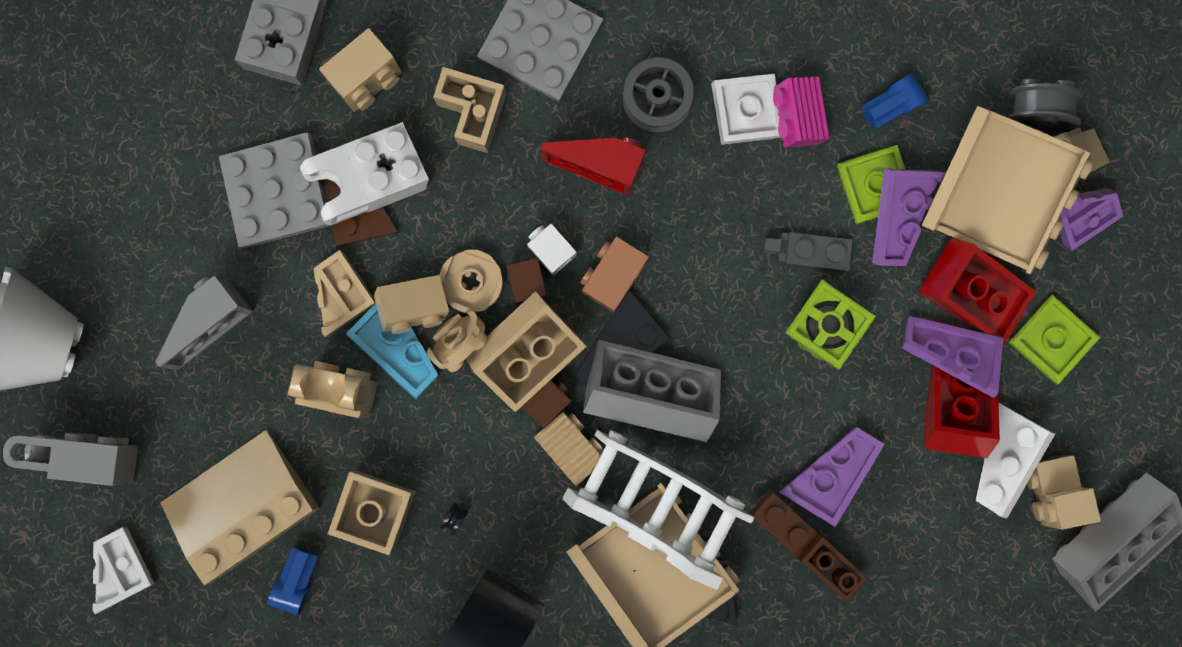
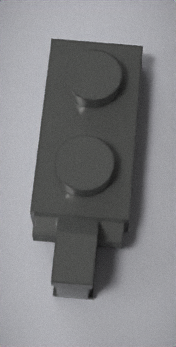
(811, 251)

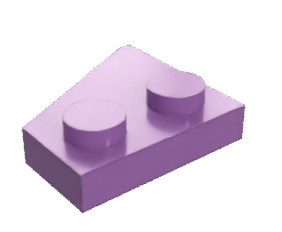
(1089, 216)

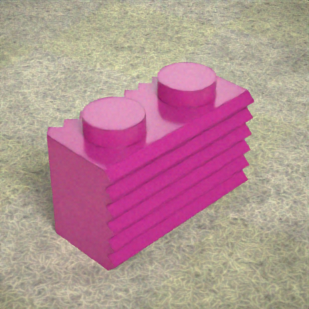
(801, 112)

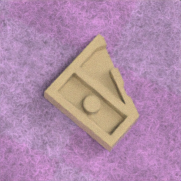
(340, 293)

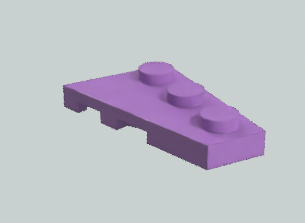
(901, 210)
(958, 351)
(835, 476)

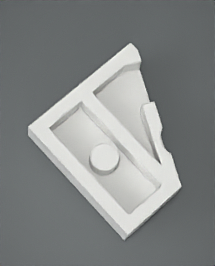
(118, 569)

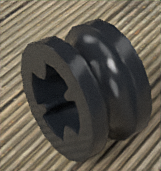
(454, 519)

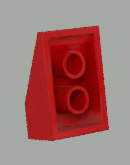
(603, 161)
(977, 289)
(959, 417)

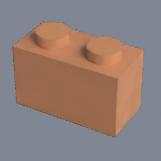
(614, 273)

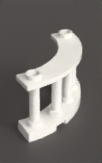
(649, 535)

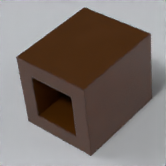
(525, 280)
(548, 402)

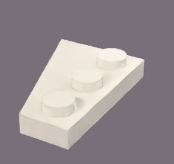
(1011, 461)

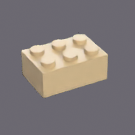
(525, 352)

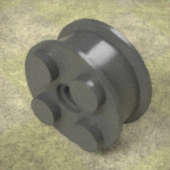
(1046, 104)
(656, 113)

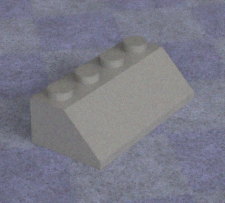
(653, 391)
(1123, 542)

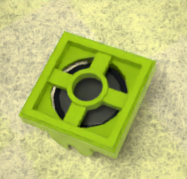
(829, 325)

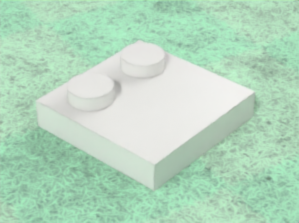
(746, 108)

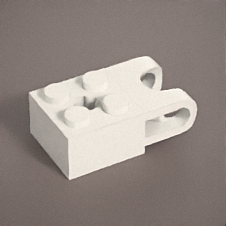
(358, 174)

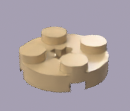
(462, 266)
(457, 340)

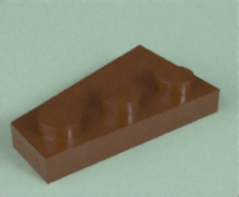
(360, 227)

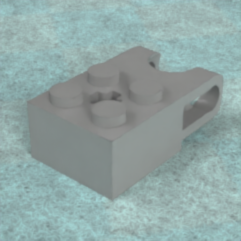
(293, 22)
(76, 457)

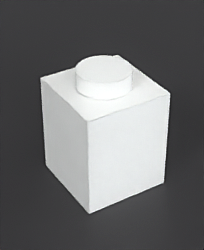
(551, 248)

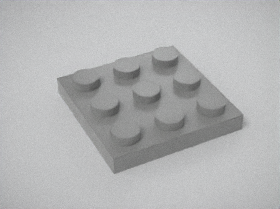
(541, 43)
(269, 192)

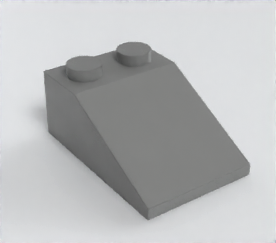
(202, 320)

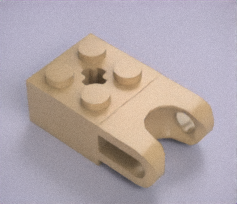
(332, 391)

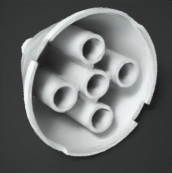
(33, 334)

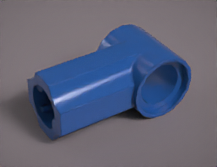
(898, 100)
(294, 581)

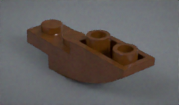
(808, 546)

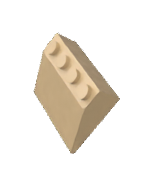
(237, 507)

